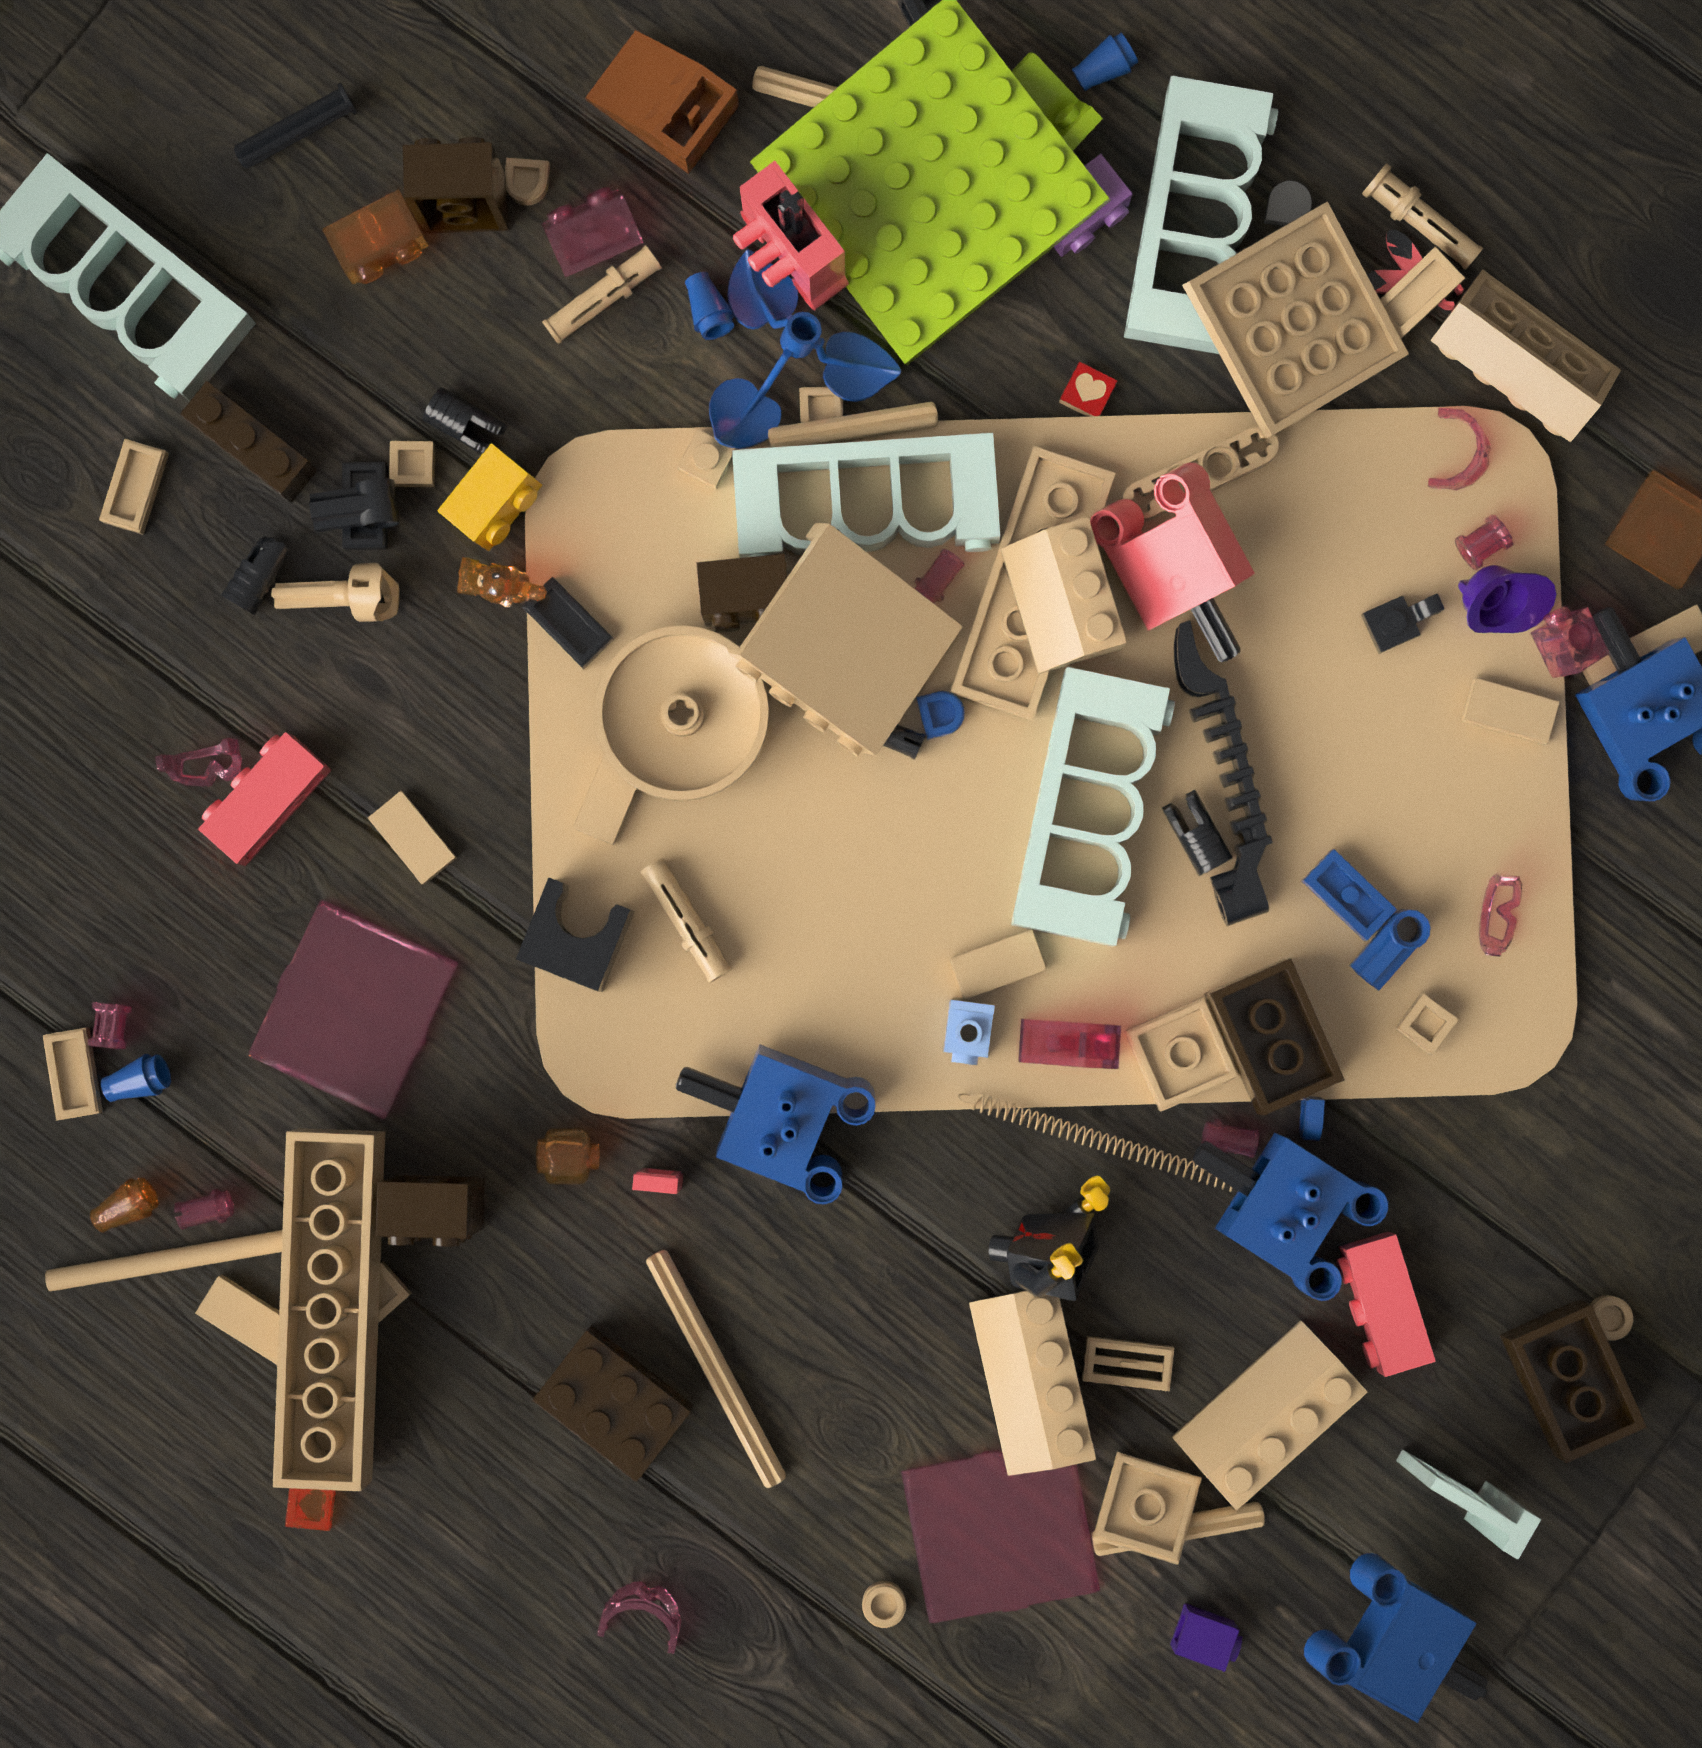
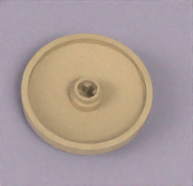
(680, 714)

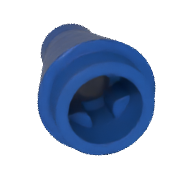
(1106, 62)
(709, 309)
(139, 1078)

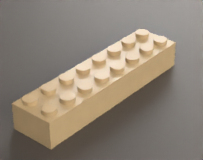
(328, 1310)

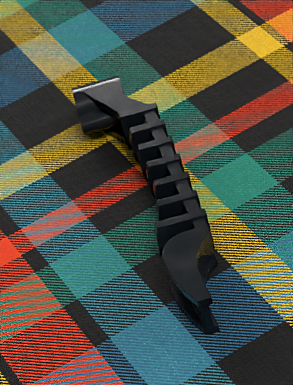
(1240, 889)

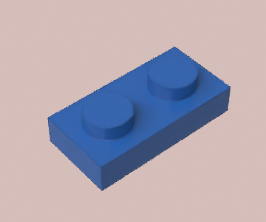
(1349, 895)

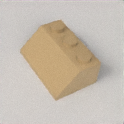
(1064, 595)

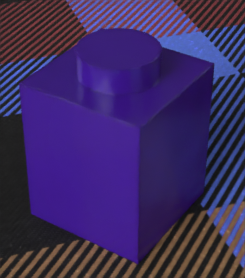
(1206, 1638)

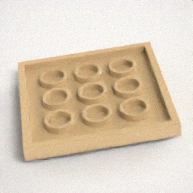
(1295, 320)

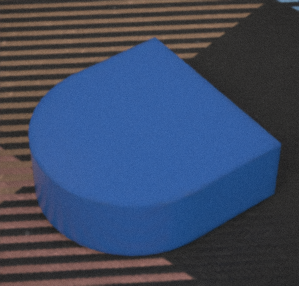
(940, 713)
(1311, 1118)

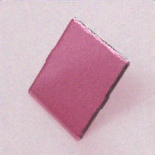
(353, 1009)
(997, 1537)

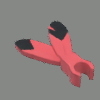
(1406, 257)

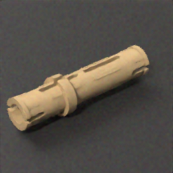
(602, 294)
(686, 920)

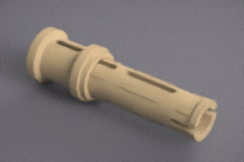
(1462, 252)

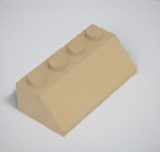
(1526, 356)
(1032, 1382)
(1269, 1414)

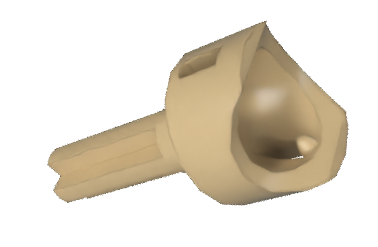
(361, 592)

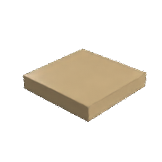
(1182, 1054)
(1147, 1508)

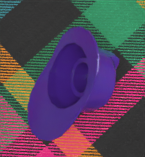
(1506, 600)

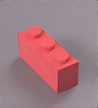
(263, 798)
(1385, 1304)

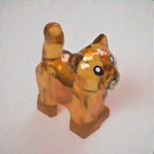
(497, 583)

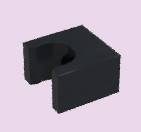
(559, 952)

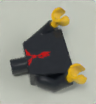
(1054, 1250)

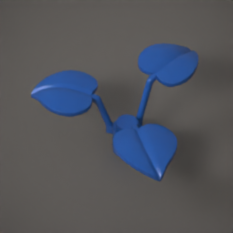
(853, 368)

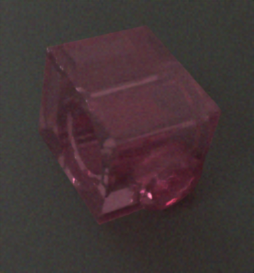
(1569, 641)

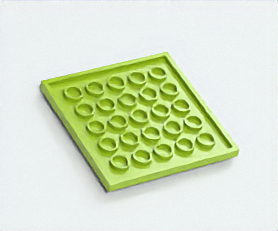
(934, 178)

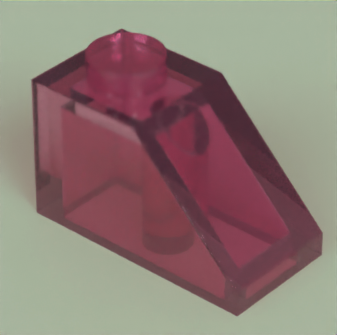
(1069, 1044)

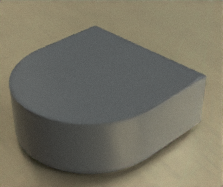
(1287, 203)

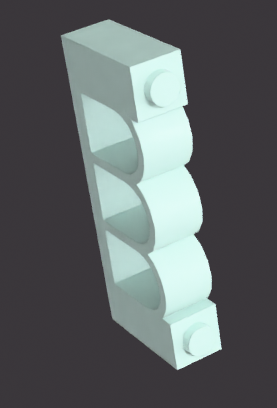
(1212, 113)
(203, 340)
(972, 486)
(1111, 702)

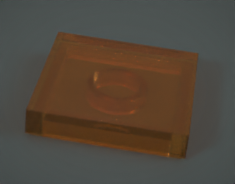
(1661, 530)

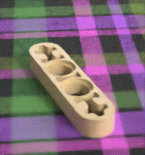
(1242, 440)

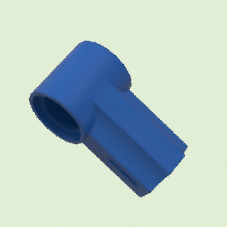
(1388, 951)

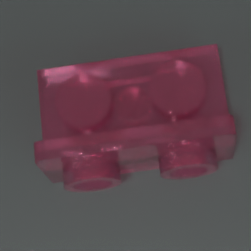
(591, 230)

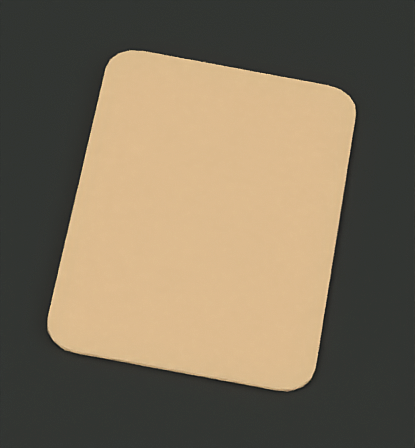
(863, 874)

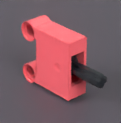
(793, 234)
(1180, 560)

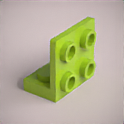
(1063, 109)

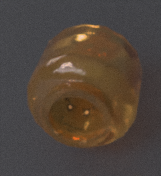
(566, 1156)

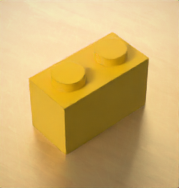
(490, 498)

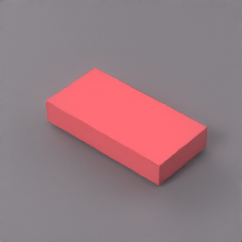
(658, 1180)

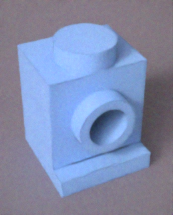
(959, 1015)

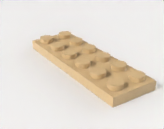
(998, 656)

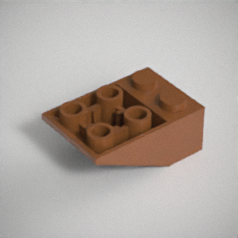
(665, 99)

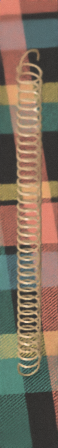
(1086, 1134)

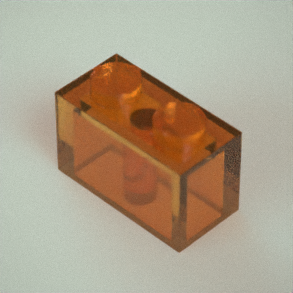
(376, 238)

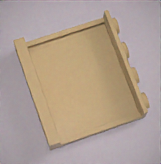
(846, 642)

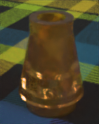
(127, 1204)

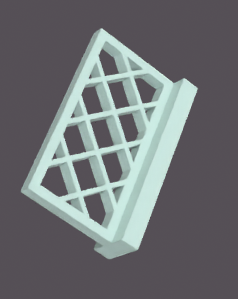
(1489, 1511)

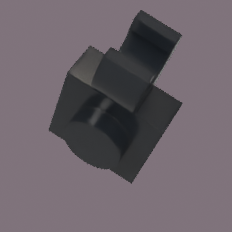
(1396, 622)

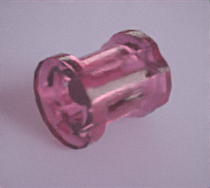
(1484, 542)
(109, 1025)

